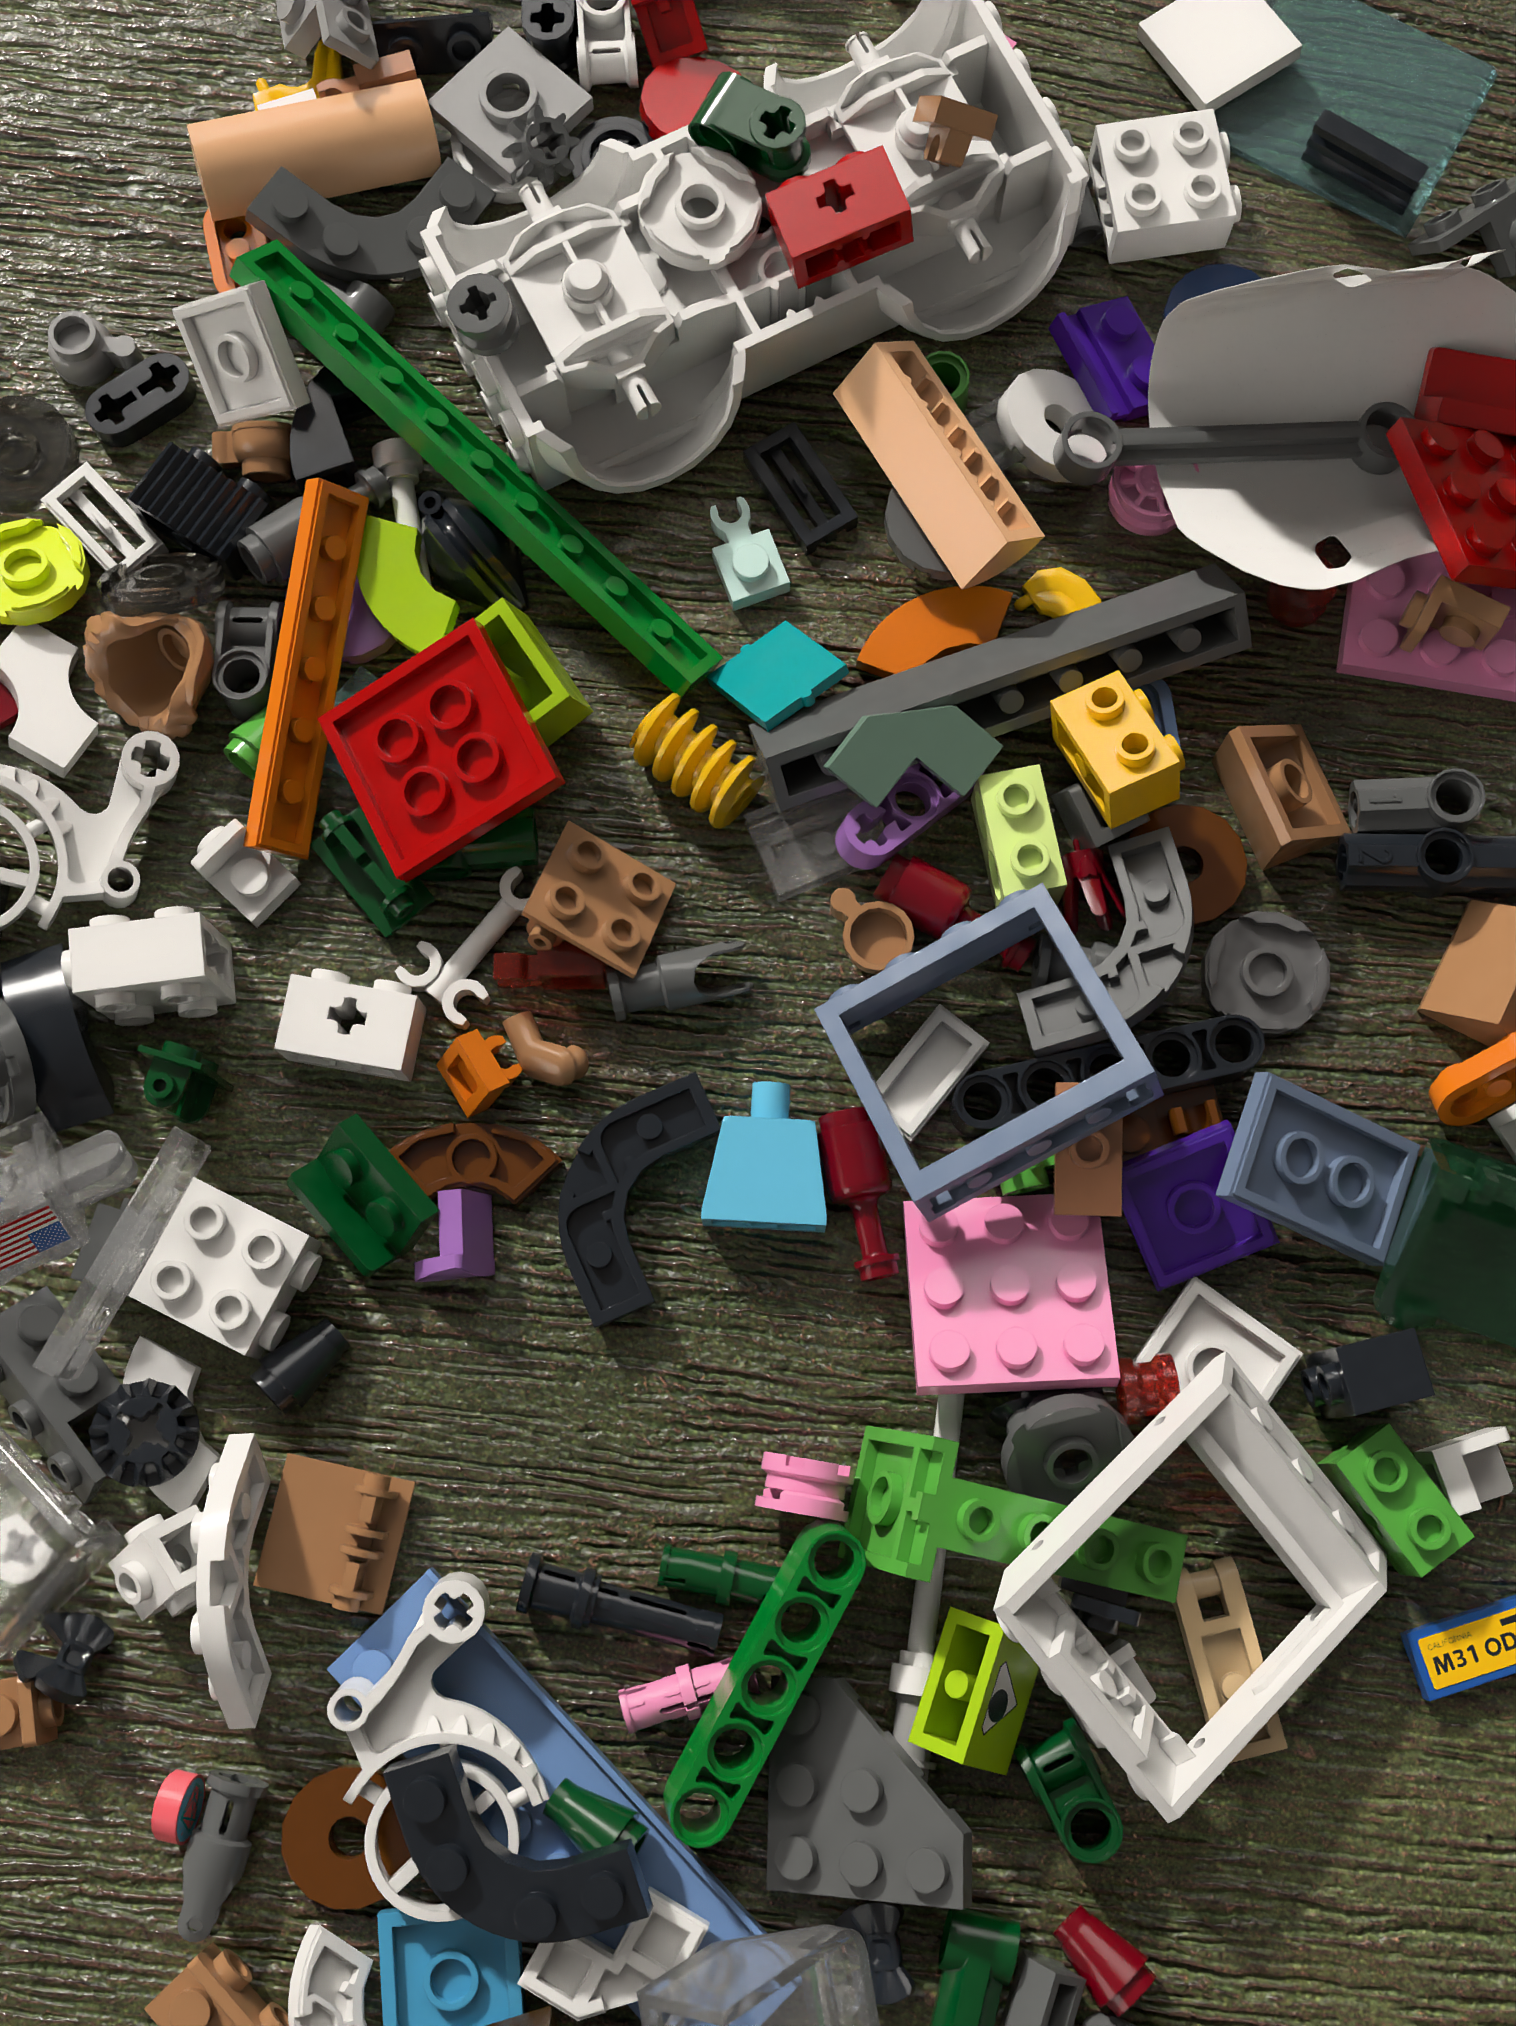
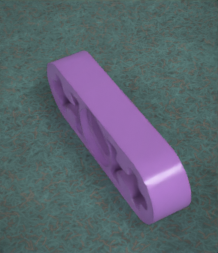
(900, 826)

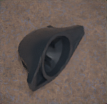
(470, 552)

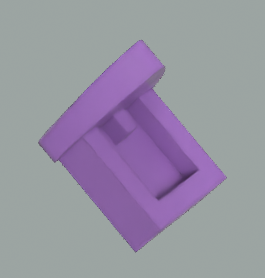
(463, 1238)

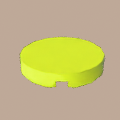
(39, 571)

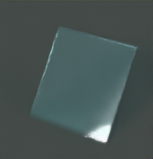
(1371, 74)

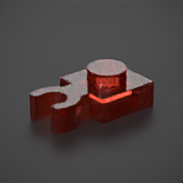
(552, 969)

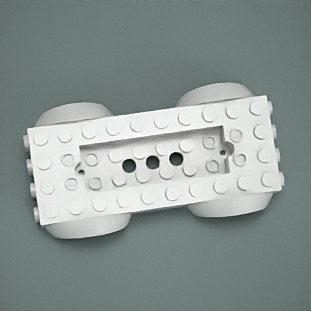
(642, 364)

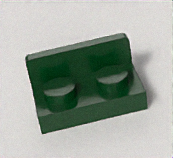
(363, 1197)

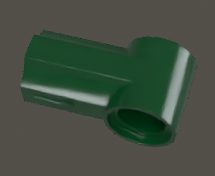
(504, 846)
(975, 1961)

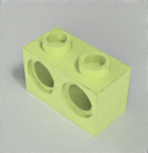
(1017, 833)

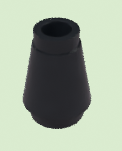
(300, 1365)

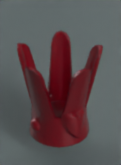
(1087, 871)

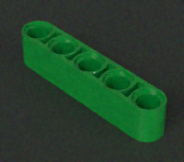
(762, 1714)

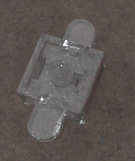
(48, 1189)

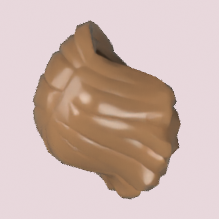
(150, 668)

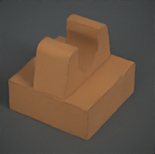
(952, 128)

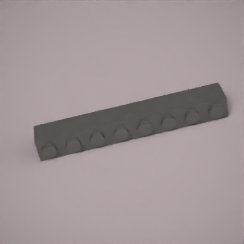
(1017, 675)

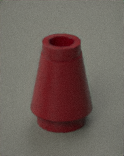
(1107, 1961)

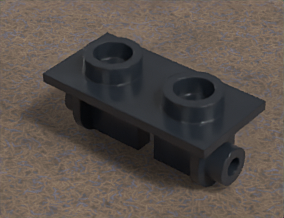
(436, 42)

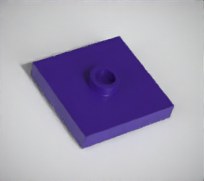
(1176, 1209)

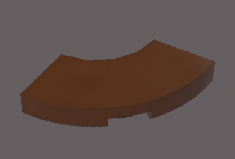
(478, 1158)

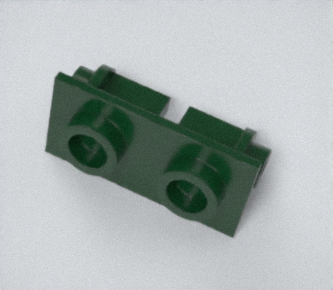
(362, 868)
(181, 1081)

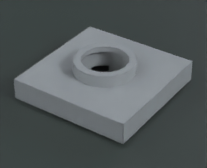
(465, 100)

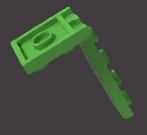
(911, 1505)

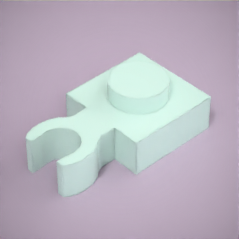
(748, 561)

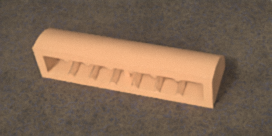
(326, 142)
(937, 463)

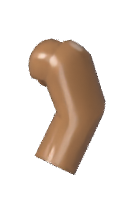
(543, 1059)

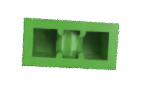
(1396, 1500)

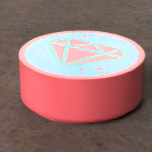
(178, 1807)

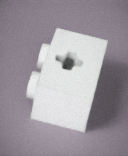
(382, 1047)

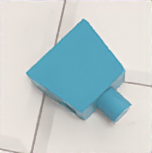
(766, 1168)

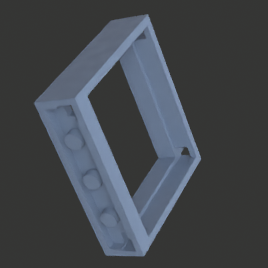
(1029, 1136)

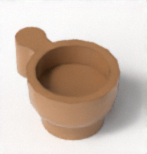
(258, 447)
(872, 931)

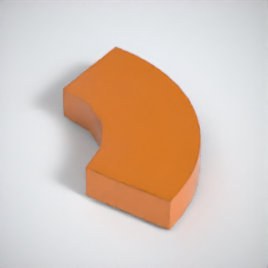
(934, 627)

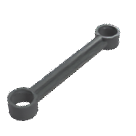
(1226, 443)

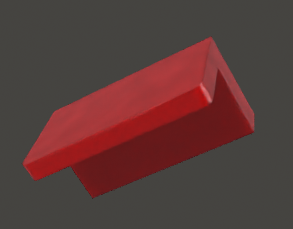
(1468, 391)

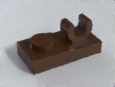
(1169, 1120)

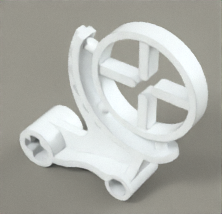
(86, 844)
(410, 1713)

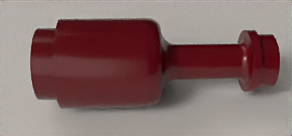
(937, 902)
(857, 1177)

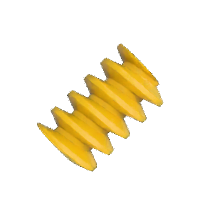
(694, 763)

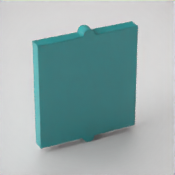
(777, 675)

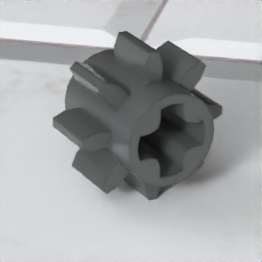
(548, 133)

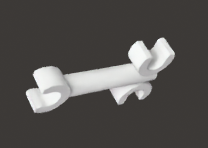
(448, 981)

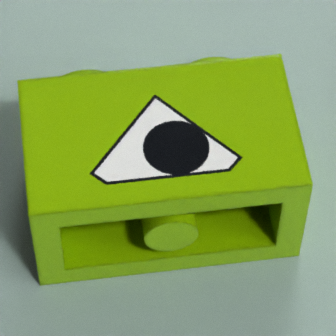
(974, 1694)

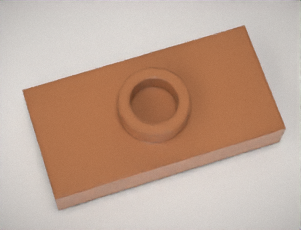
(1089, 1172)

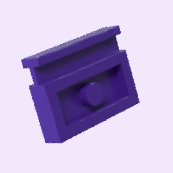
(1108, 356)

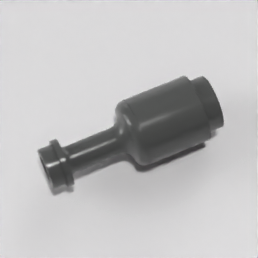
(272, 540)

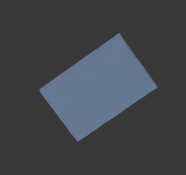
(1318, 1169)

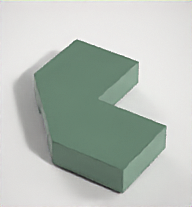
(887, 744)

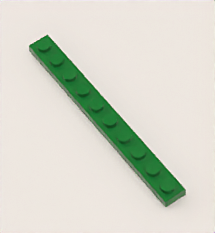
(479, 469)

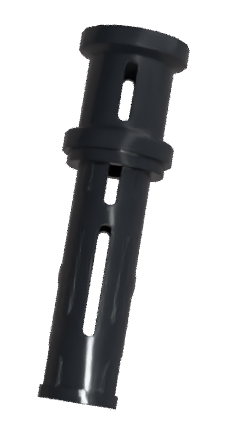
(588, 1600)

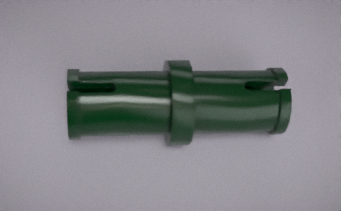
(716, 1575)

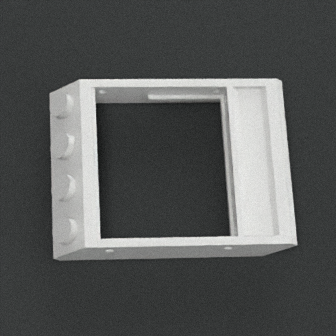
(1291, 1509)

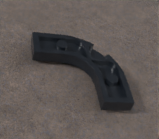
(600, 1185)
(500, 1888)

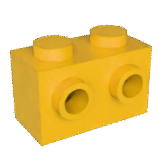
(1117, 748)

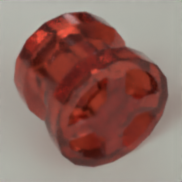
(1299, 606)
(1146, 1387)

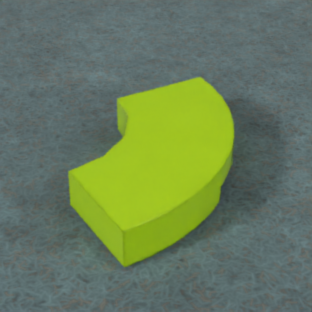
(397, 588)

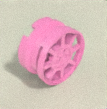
(1139, 500)
(805, 1486)

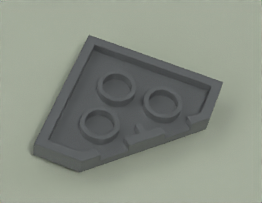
(856, 1812)

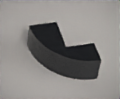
(317, 432)
(54, 1023)

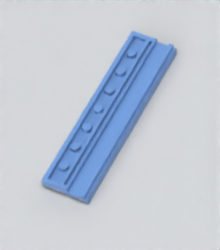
(495, 1681)

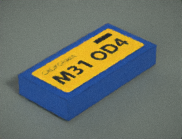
(1463, 1649)

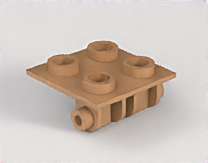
(596, 901)
(335, 1534)

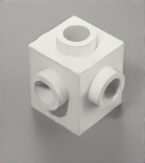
(158, 1565)

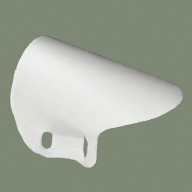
(1313, 353)

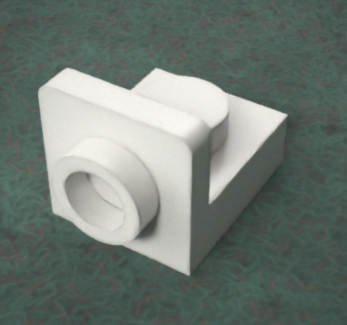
(243, 875)

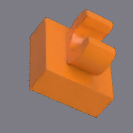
(474, 1071)

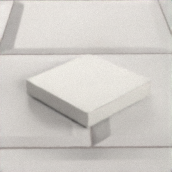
(1218, 47)
(241, 354)
(1207, 1324)

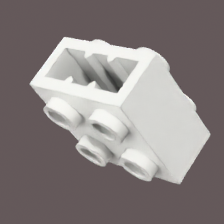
(1163, 186)
(150, 966)
(228, 1270)

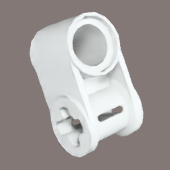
(605, 44)

